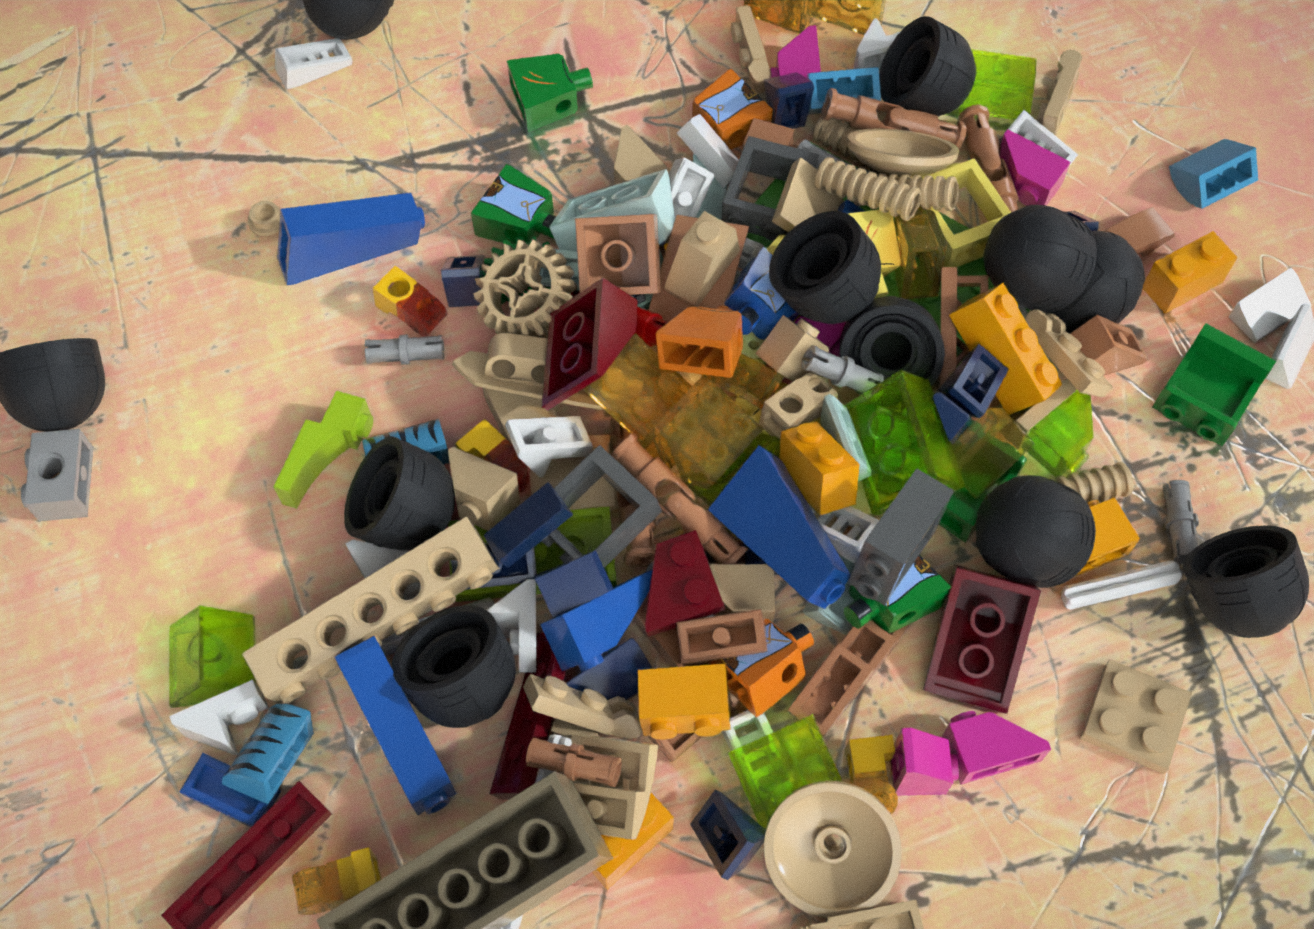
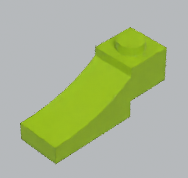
(321, 443)

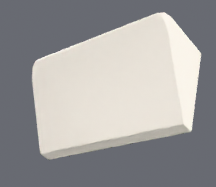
(709, 149)
(688, 186)
(1269, 306)
(1293, 347)

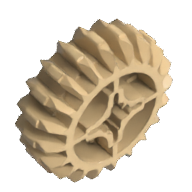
(527, 264)

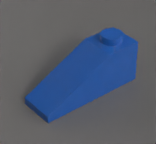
(597, 625)

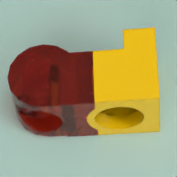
(409, 302)
(493, 447)

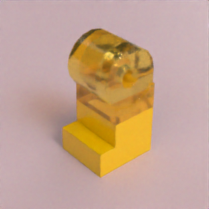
(868, 769)
(332, 884)

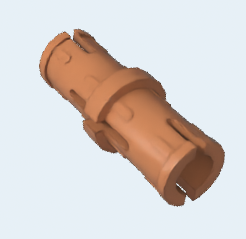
(574, 762)

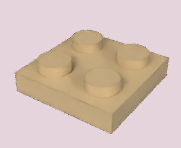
(1136, 716)

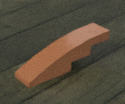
(845, 674)

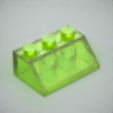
(901, 434)

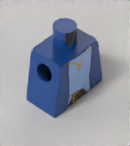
(757, 299)

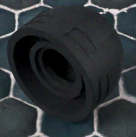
(347, 17)
(927, 68)
(1041, 257)
(826, 268)
(1112, 287)
(894, 337)
(52, 383)
(399, 496)
(1035, 531)
(1249, 580)
(456, 666)

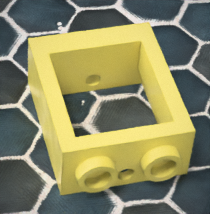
(971, 243)

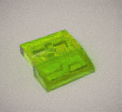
(1002, 84)
(781, 764)

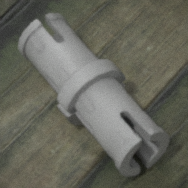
(404, 349)
(840, 370)
(1180, 519)

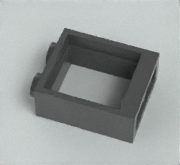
(768, 160)
(586, 474)
(900, 537)

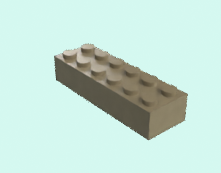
(487, 868)

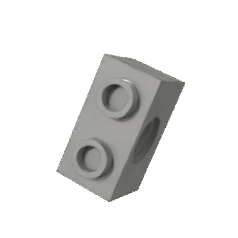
(67, 493)

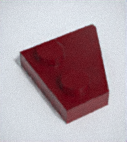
(680, 585)

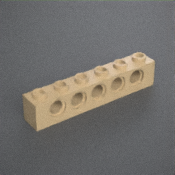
(274, 657)

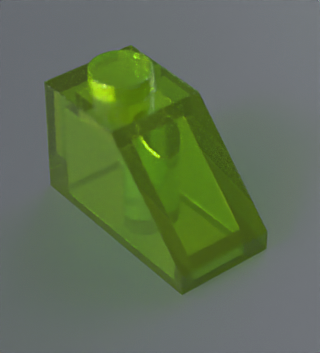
(1064, 435)

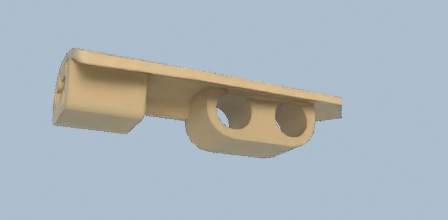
(514, 366)

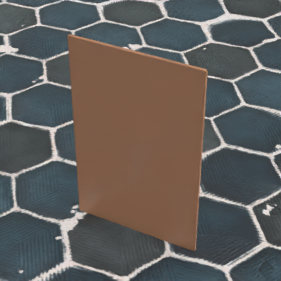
(670, 306)

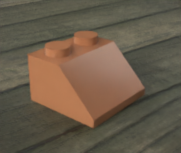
(619, 251)

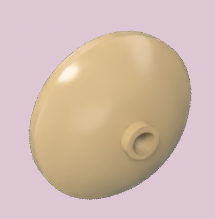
(902, 151)
(829, 878)

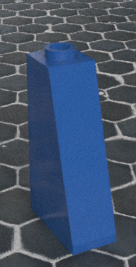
(344, 233)
(779, 526)
(396, 727)

